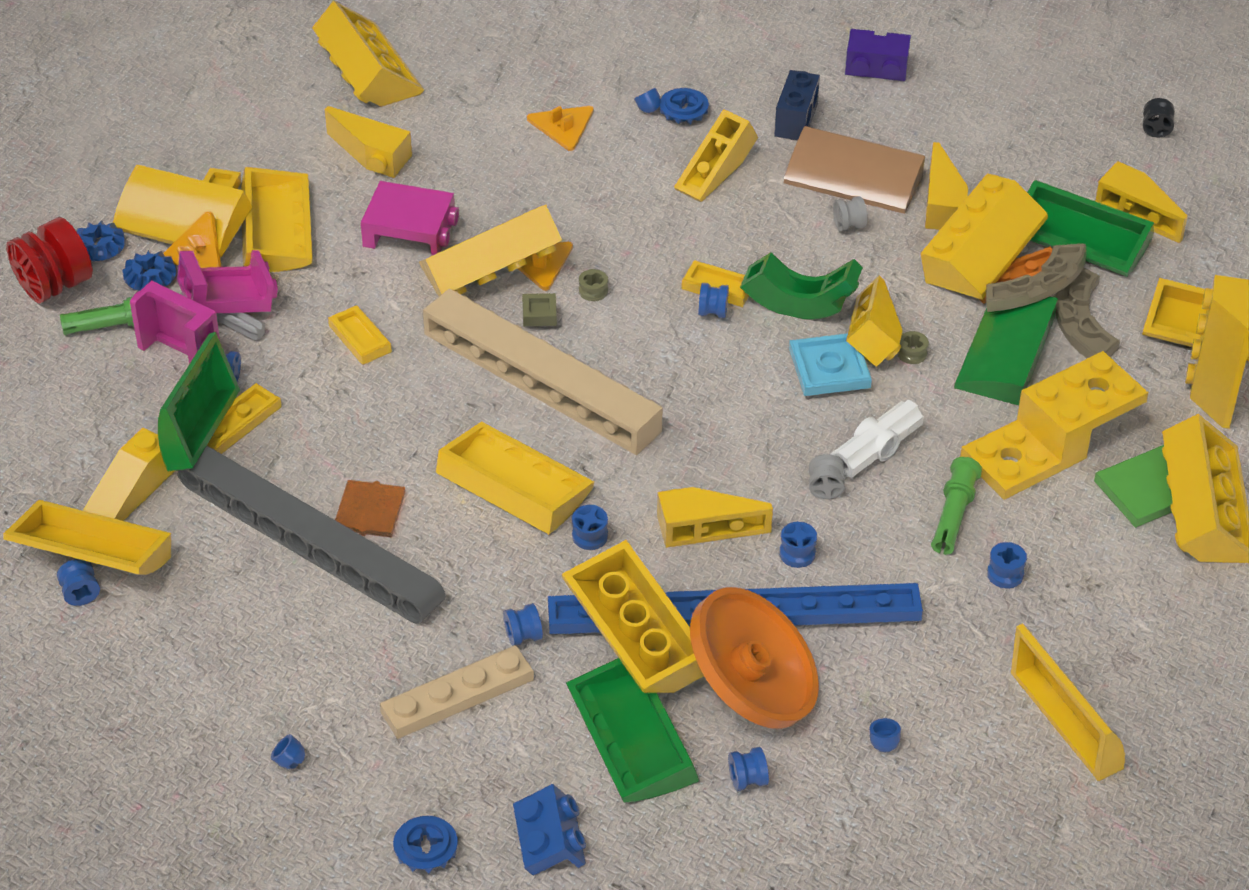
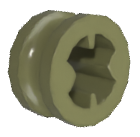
(593, 285)
(913, 339)

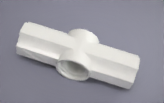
(878, 437)

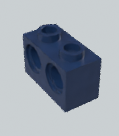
(796, 104)

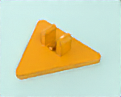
(563, 125)
(200, 239)
(546, 269)

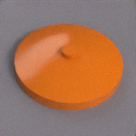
(754, 658)

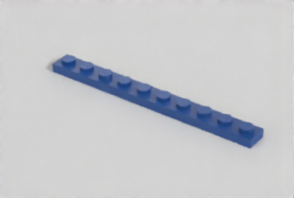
(800, 604)

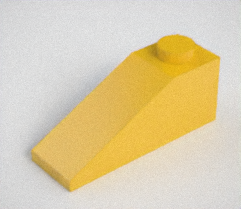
(370, 142)
(717, 156)
(945, 189)
(1139, 195)
(875, 324)
(130, 477)
(706, 516)

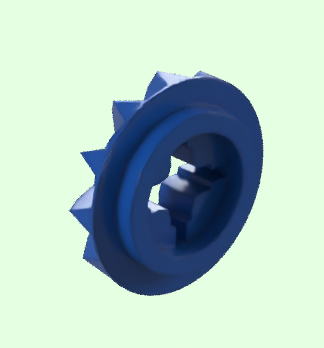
(675, 99)
(108, 246)
(162, 274)
(440, 836)

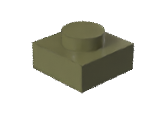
(539, 309)

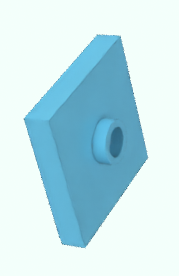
(829, 365)

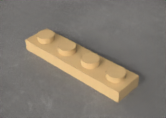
(456, 691)

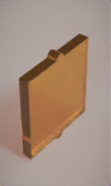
(370, 507)

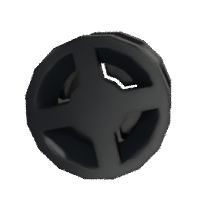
(1164, 123)

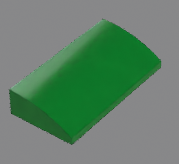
(1111, 236)
(1006, 351)
(196, 406)
(632, 733)

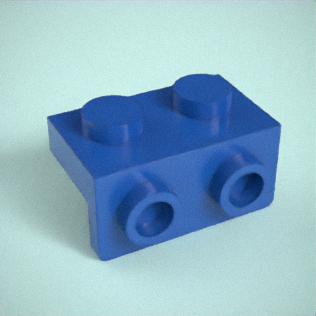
(549, 829)

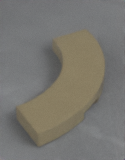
(1055, 274)
(1076, 320)

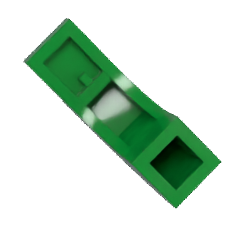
(799, 295)

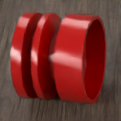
(49, 259)

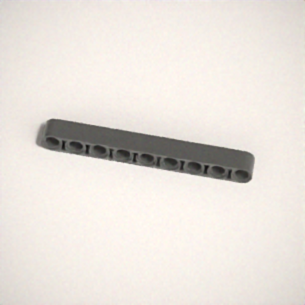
(314, 536)

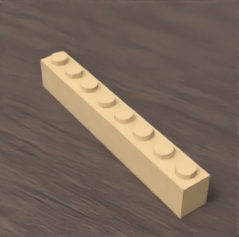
(543, 371)

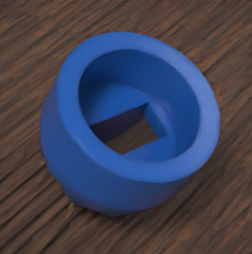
(648, 101)
(885, 734)
(288, 752)

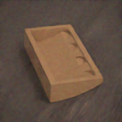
(854, 168)

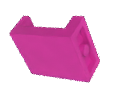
(409, 215)
(228, 288)
(171, 319)

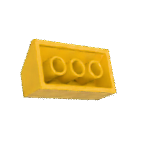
(365, 57)
(982, 237)
(491, 251)
(1221, 349)
(1207, 492)
(636, 619)

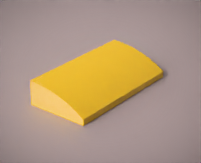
(167, 204)
(278, 218)
(1175, 312)
(513, 477)
(91, 538)
(1065, 706)

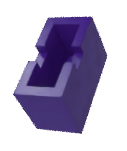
(877, 55)

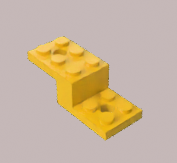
(1054, 424)

